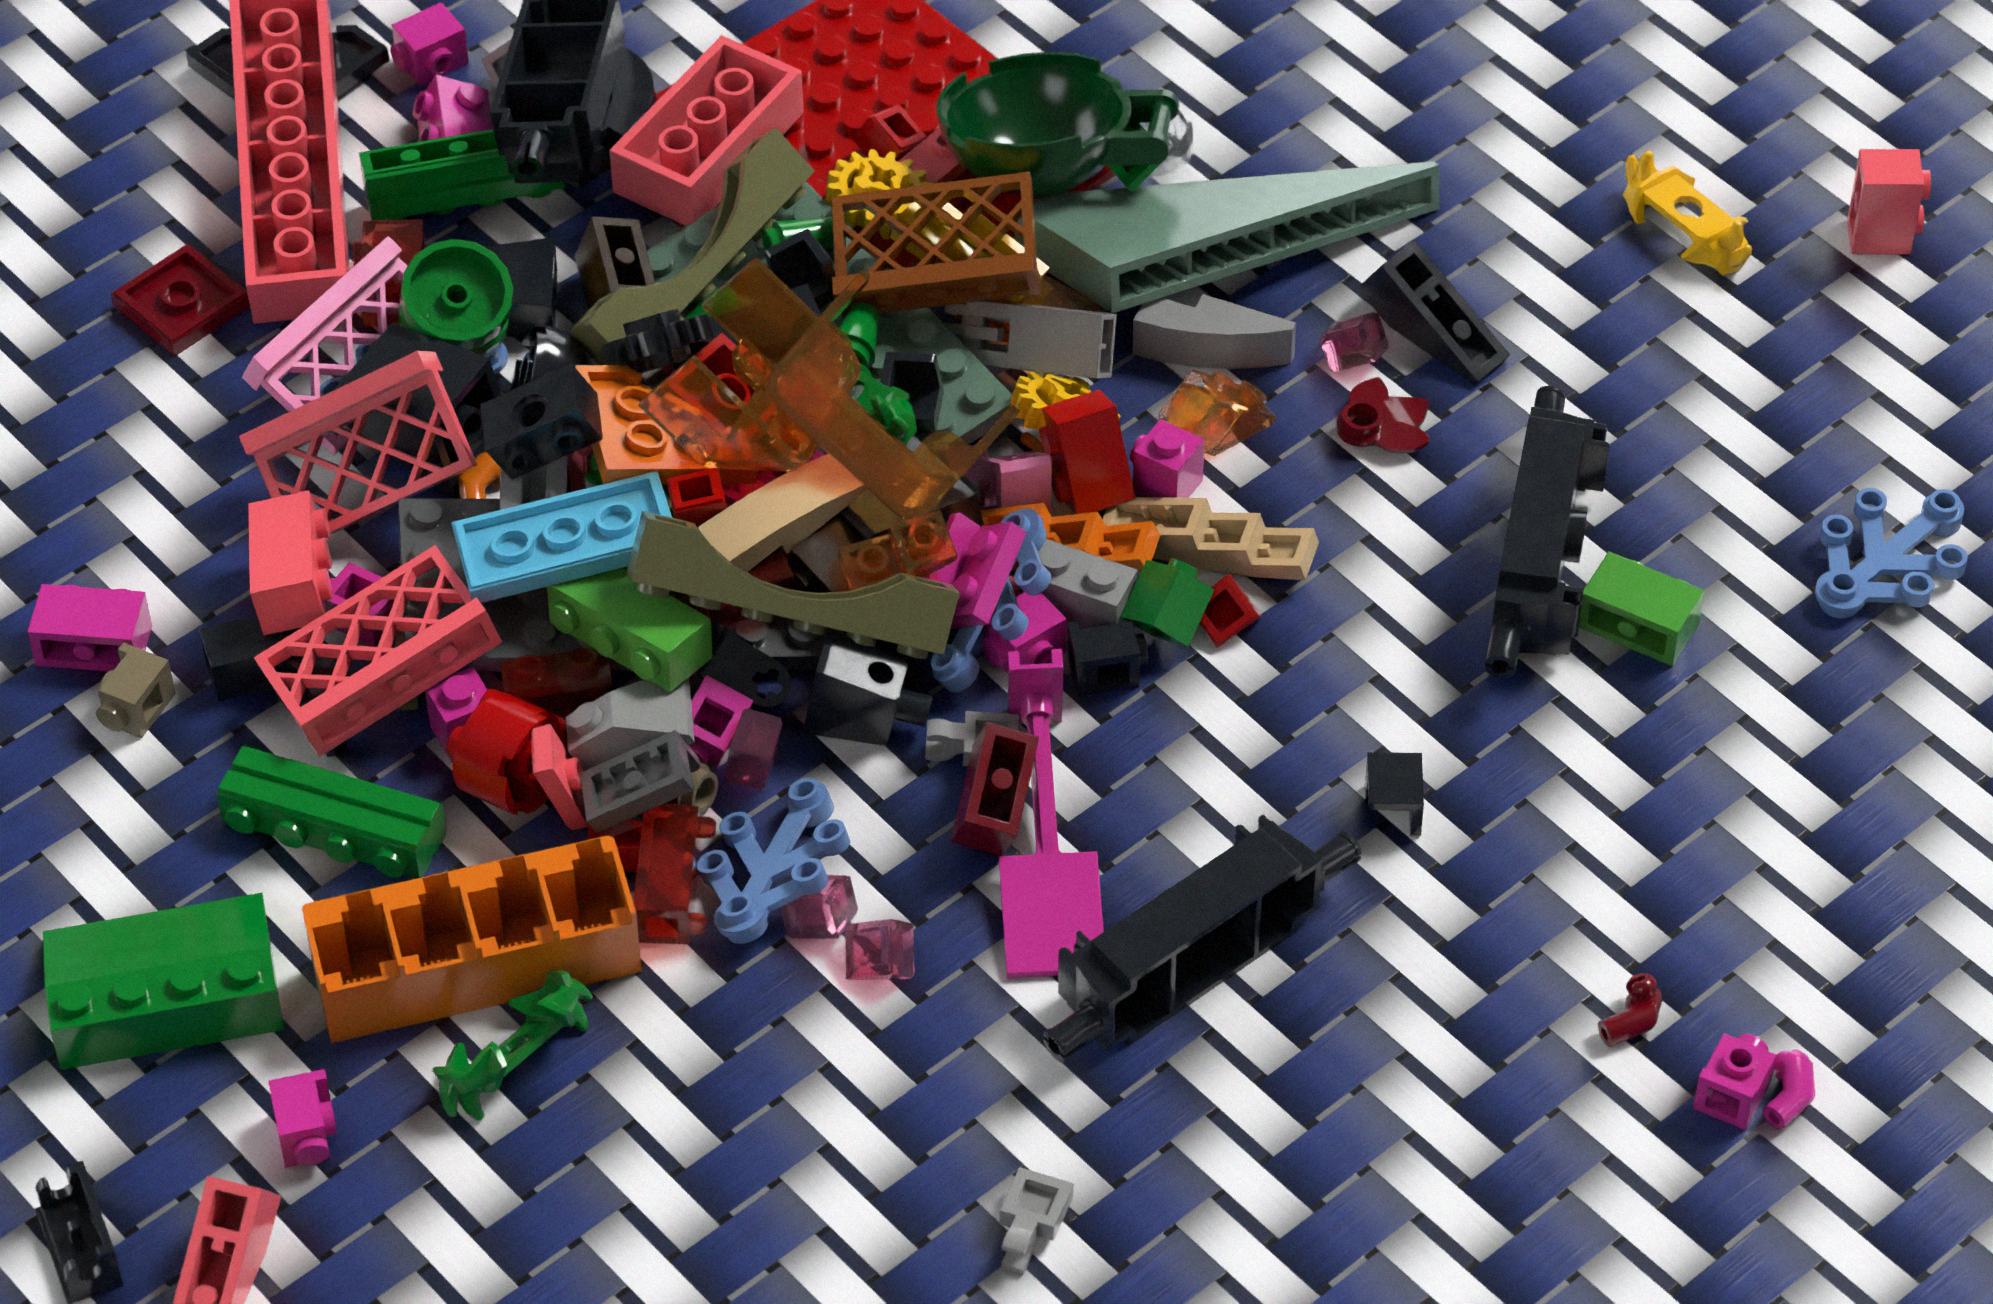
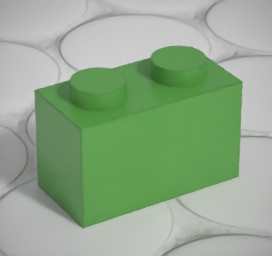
(1641, 608)

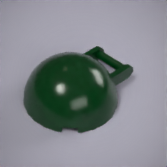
(1051, 119)

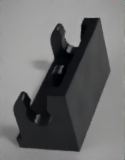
(77, 1236)

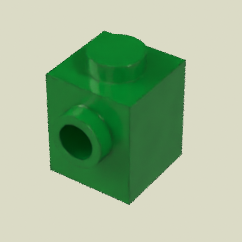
(1168, 601)

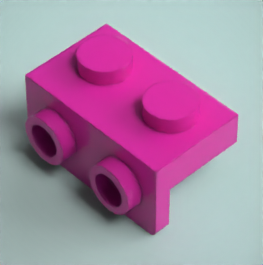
(451, 109)

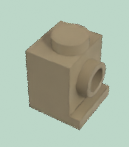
(135, 691)

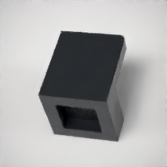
(802, 262)
(919, 377)
(1396, 784)

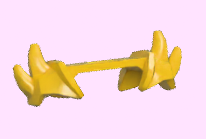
(1715, 234)

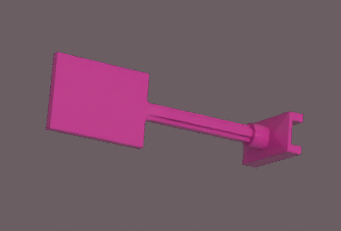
(1049, 892)

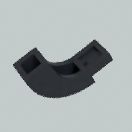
(630, 99)
(234, 672)

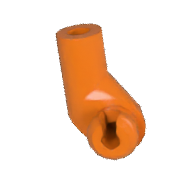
(475, 480)

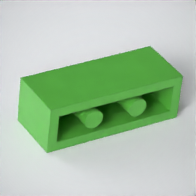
(643, 632)

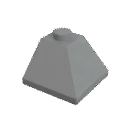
(628, 720)

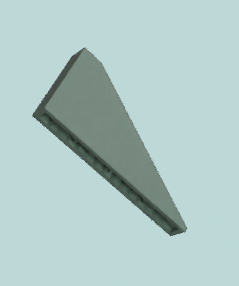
(1178, 236)

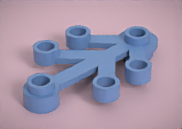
(1846, 590)
(958, 666)
(745, 914)

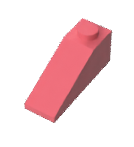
(226, 1243)

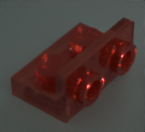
(558, 680)

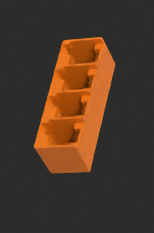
(471, 937)

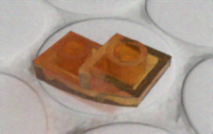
(911, 547)

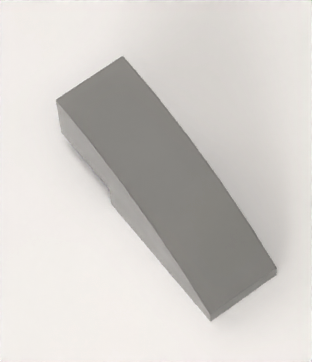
(1212, 335)

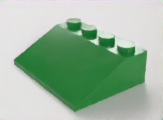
(160, 981)

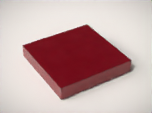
(181, 299)

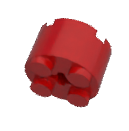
(496, 752)

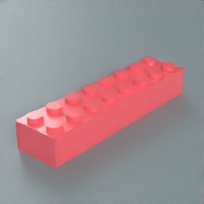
(288, 154)

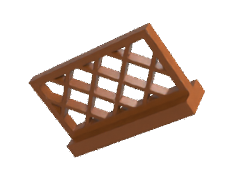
(947, 281)

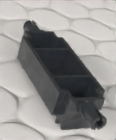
(556, 87)
(1531, 603)
(1192, 936)

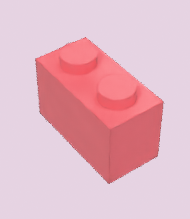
(1887, 201)

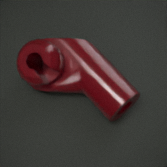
(1639, 1012)

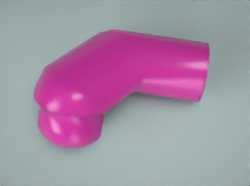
(1798, 1088)

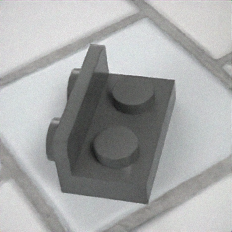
(638, 781)

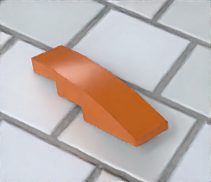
(1122, 543)

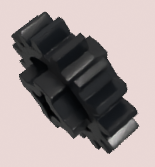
(658, 341)

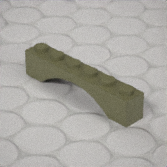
(754, 188)
(898, 610)

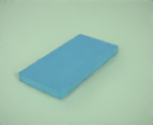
(556, 537)

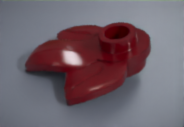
(1383, 419)

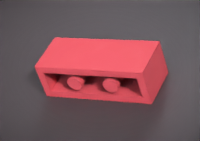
(288, 561)

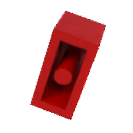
(1087, 453)

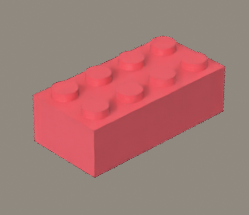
(700, 125)

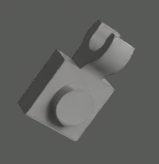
(950, 738)
(1031, 1209)

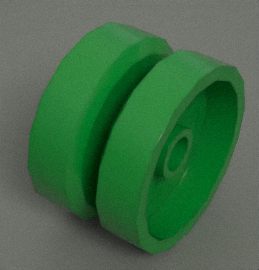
(458, 296)

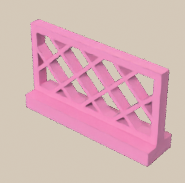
(319, 324)

